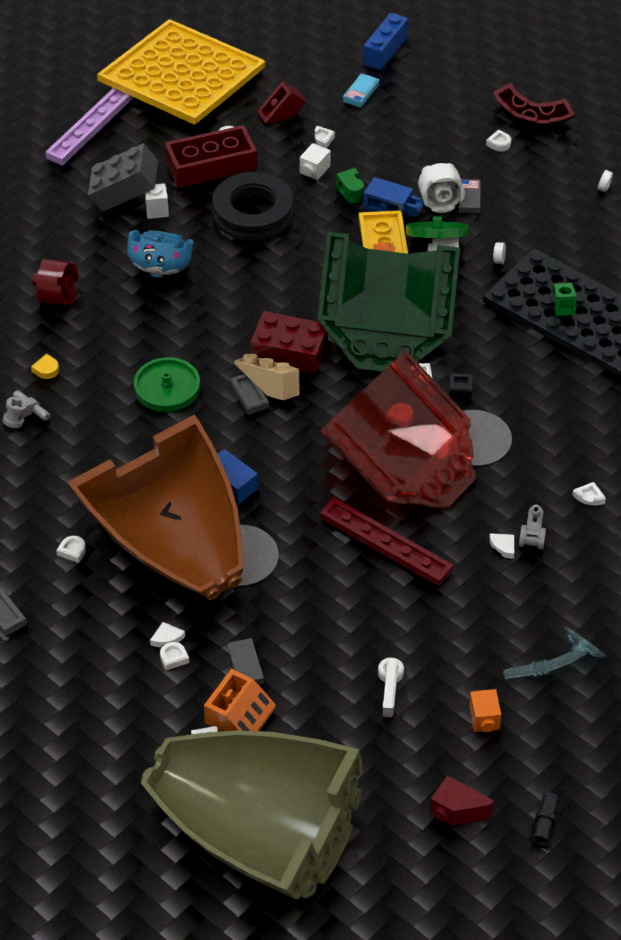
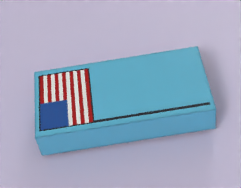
(361, 90)

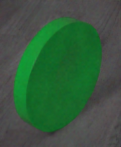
(437, 229)
(167, 384)

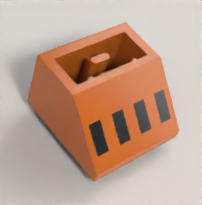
(238, 704)

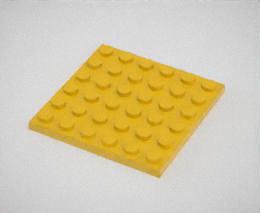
(181, 71)

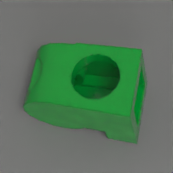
(350, 185)
(564, 299)

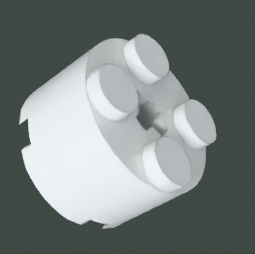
(441, 187)

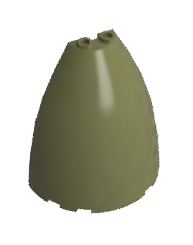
(261, 802)

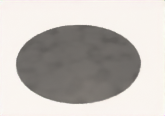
(489, 437)
(259, 554)

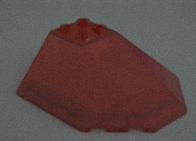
(406, 437)

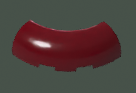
(533, 112)

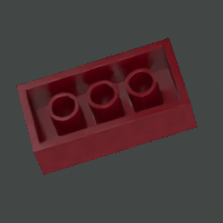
(210, 156)

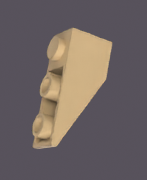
(273, 378)

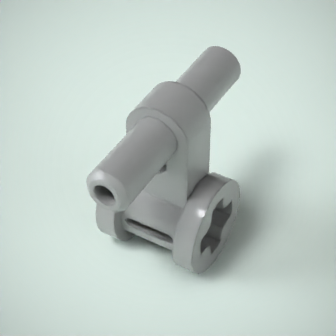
(20, 407)
(532, 533)

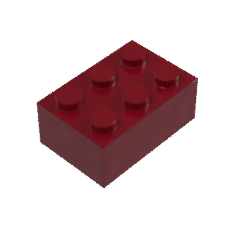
(290, 341)

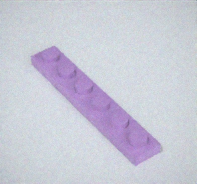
(88, 126)

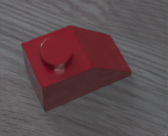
(282, 104)
(459, 803)

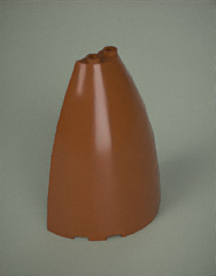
(182, 469)

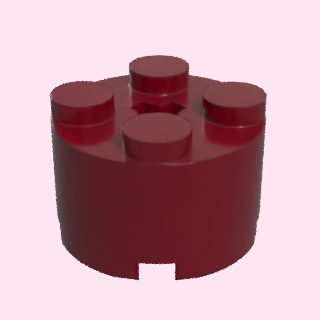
(56, 282)

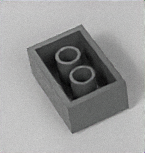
(123, 177)

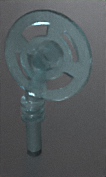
(579, 648)

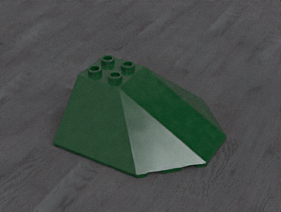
(386, 300)

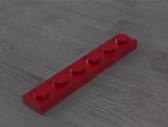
(386, 541)

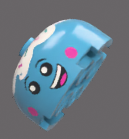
(159, 252)

